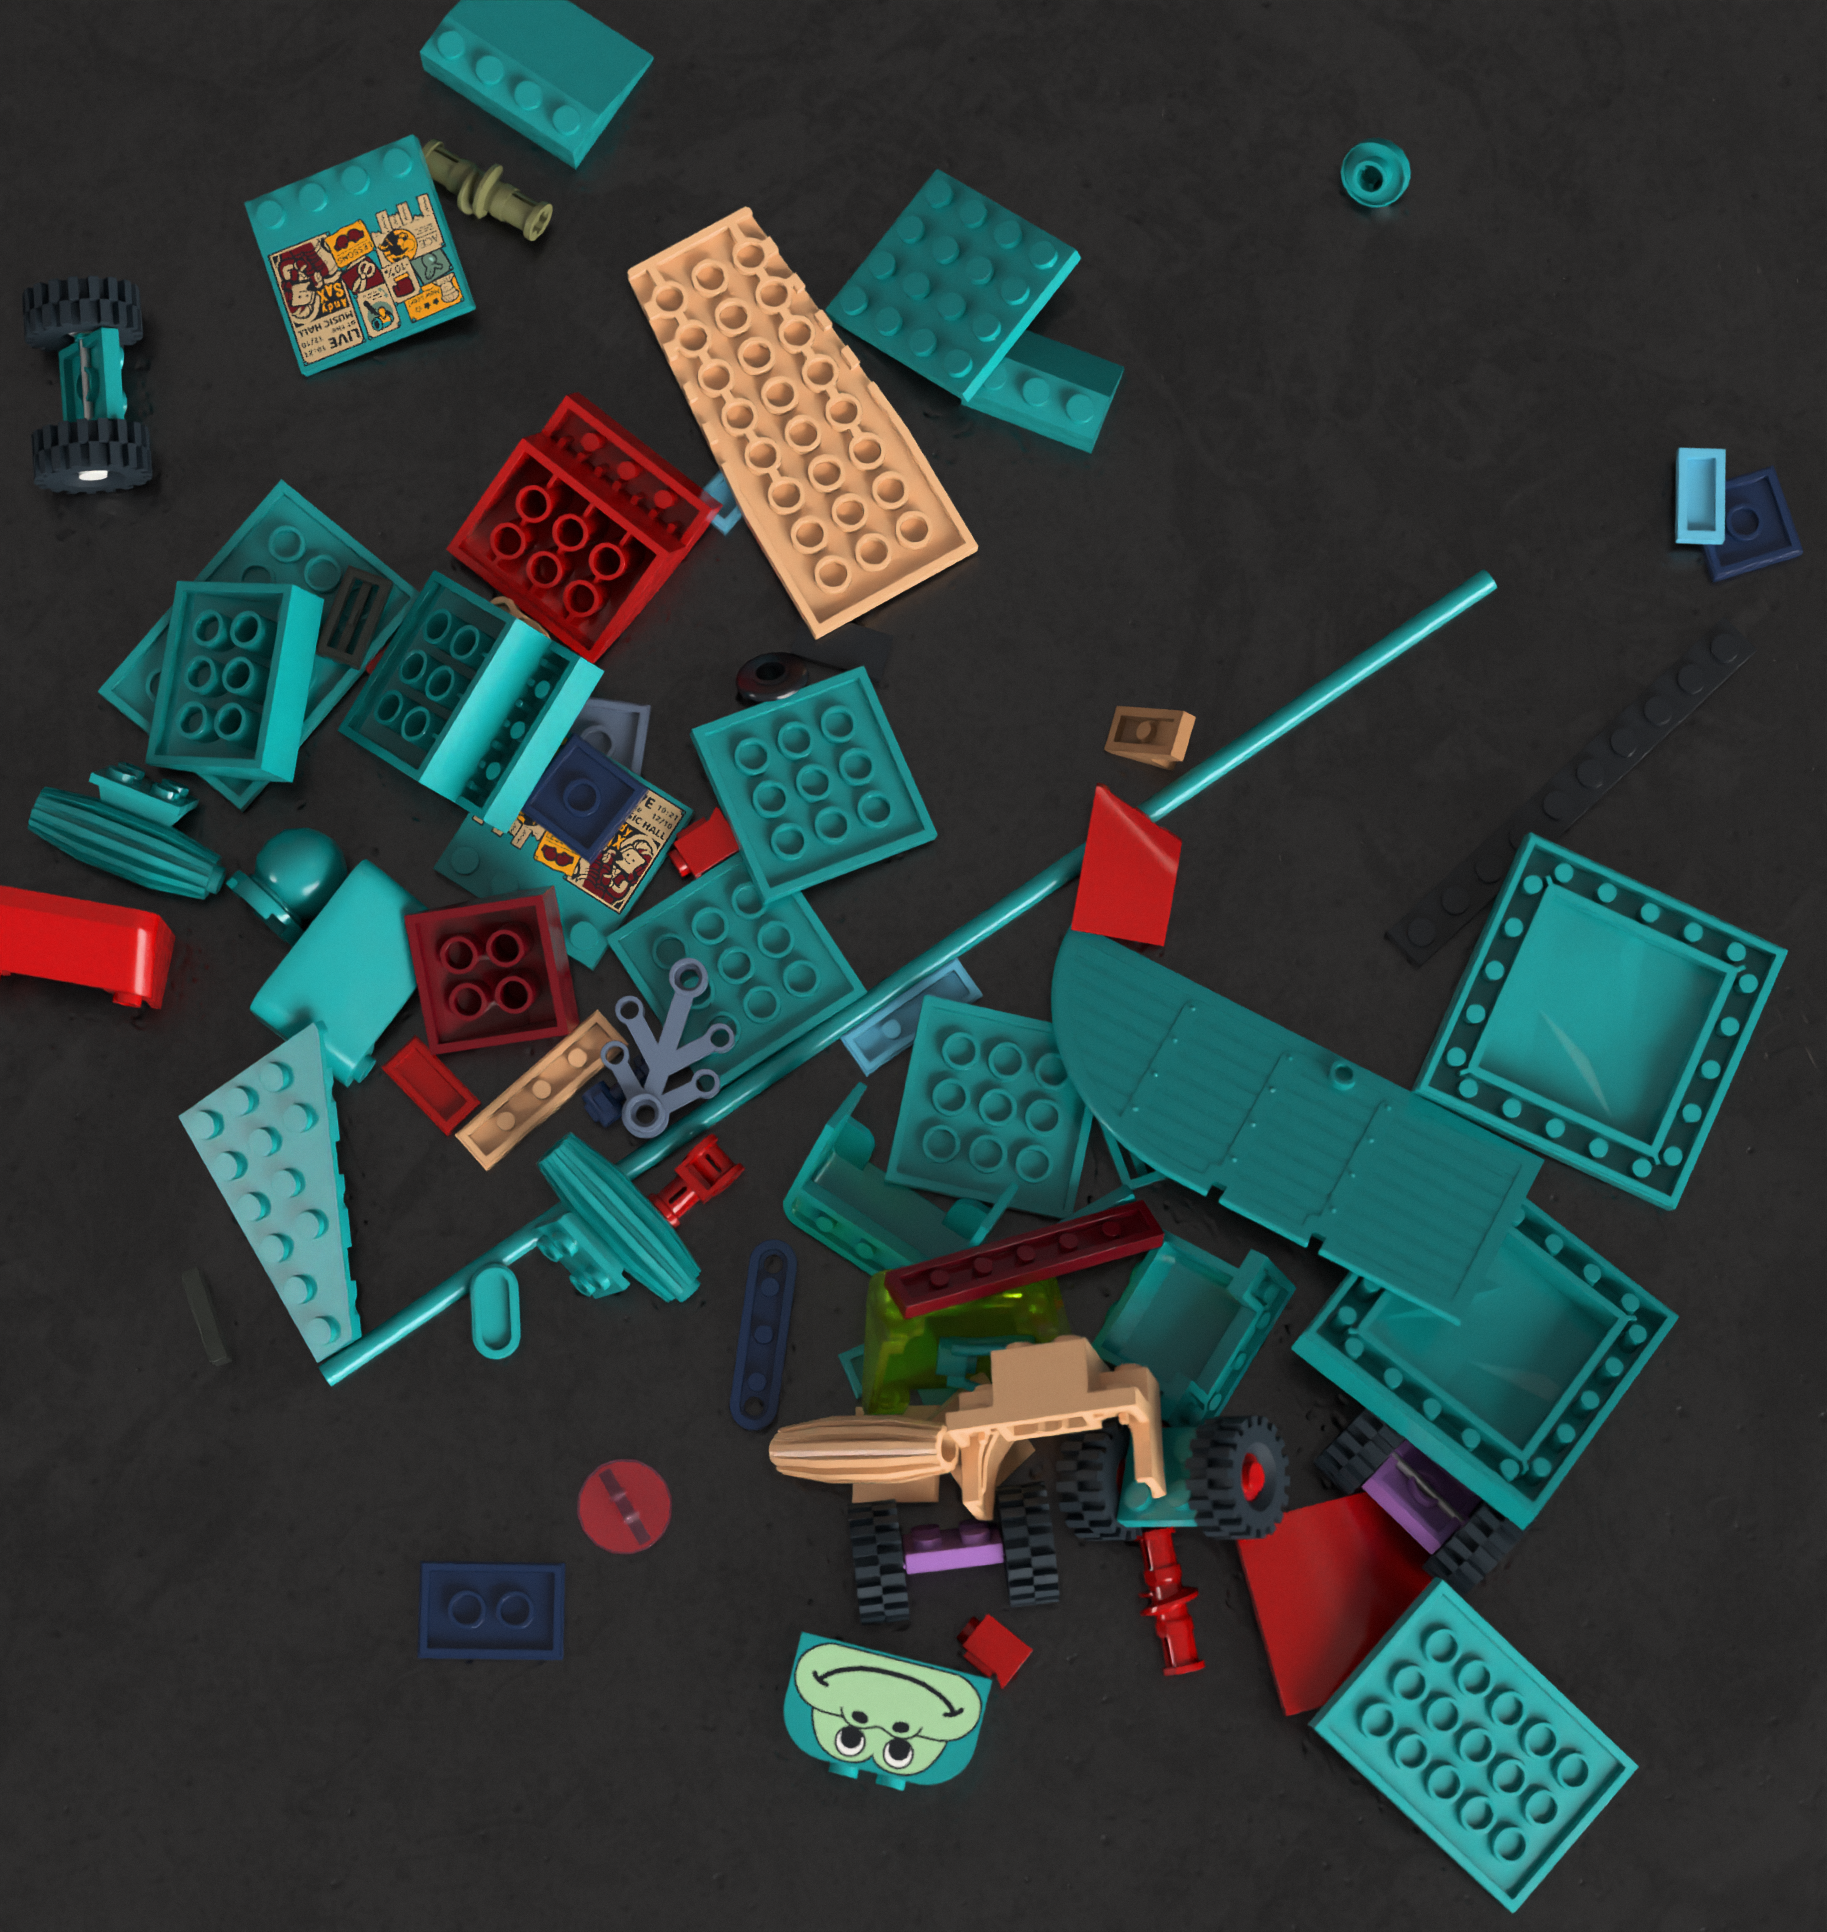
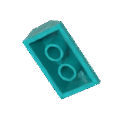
(1050, 390)

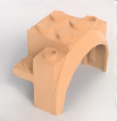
(1051, 1393)

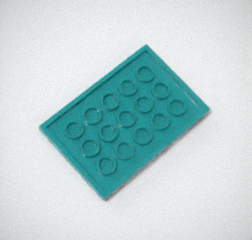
(277, 544)
(1473, 1744)

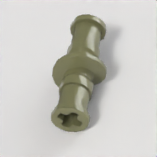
(484, 192)

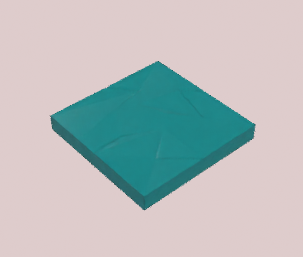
(1599, 1021)
(1519, 1380)

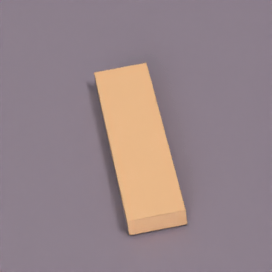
(540, 1091)

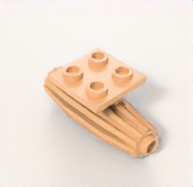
(876, 1453)

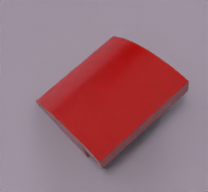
(583, 526)
(1329, 1592)

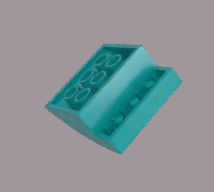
(470, 701)

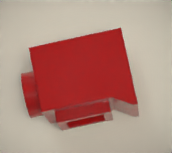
(703, 845)
(993, 1648)

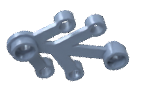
(664, 1057)

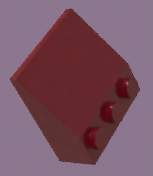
(493, 971)

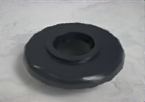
(771, 676)

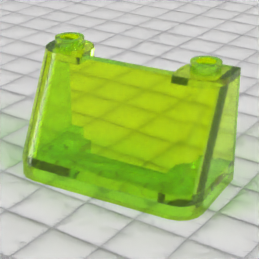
(904, 1352)

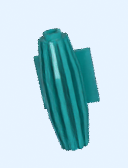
(130, 831)
(609, 1228)

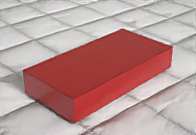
(431, 1085)

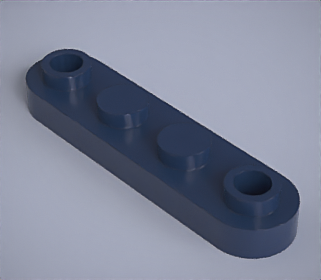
(763, 1334)

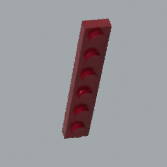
(1023, 1259)

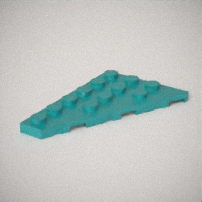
(276, 1164)

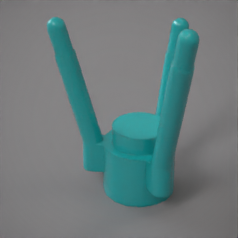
(959, 1356)

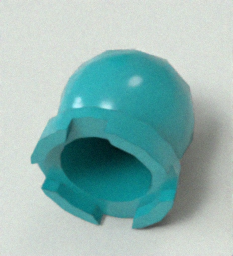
(292, 880)

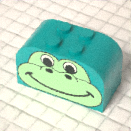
(882, 1713)

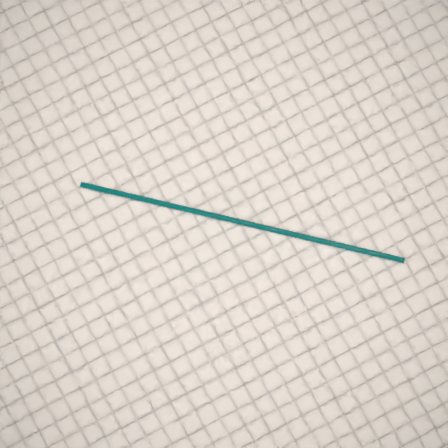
(925, 964)

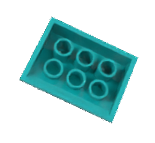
(537, 68)
(235, 679)

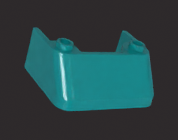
(872, 1221)

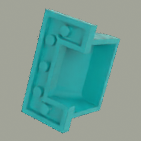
(1193, 1325)

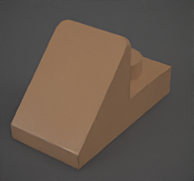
(1150, 735)

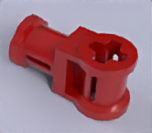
(697, 1178)

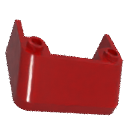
(85, 944)

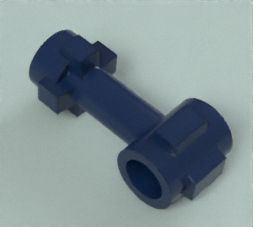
(605, 1103)

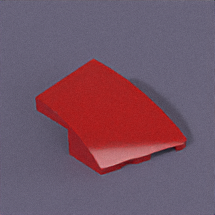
(1125, 873)

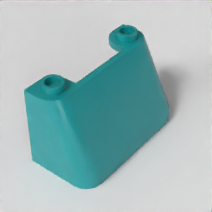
(346, 970)

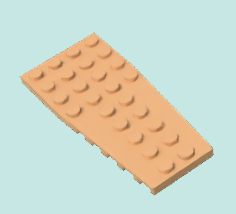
(797, 426)

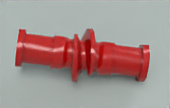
(1169, 1601)

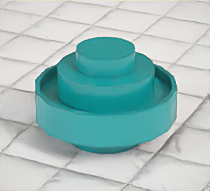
(1375, 172)

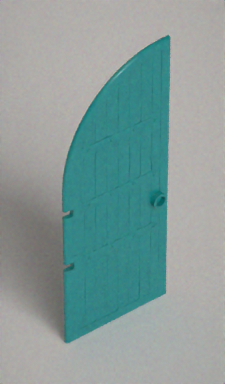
(1285, 1127)

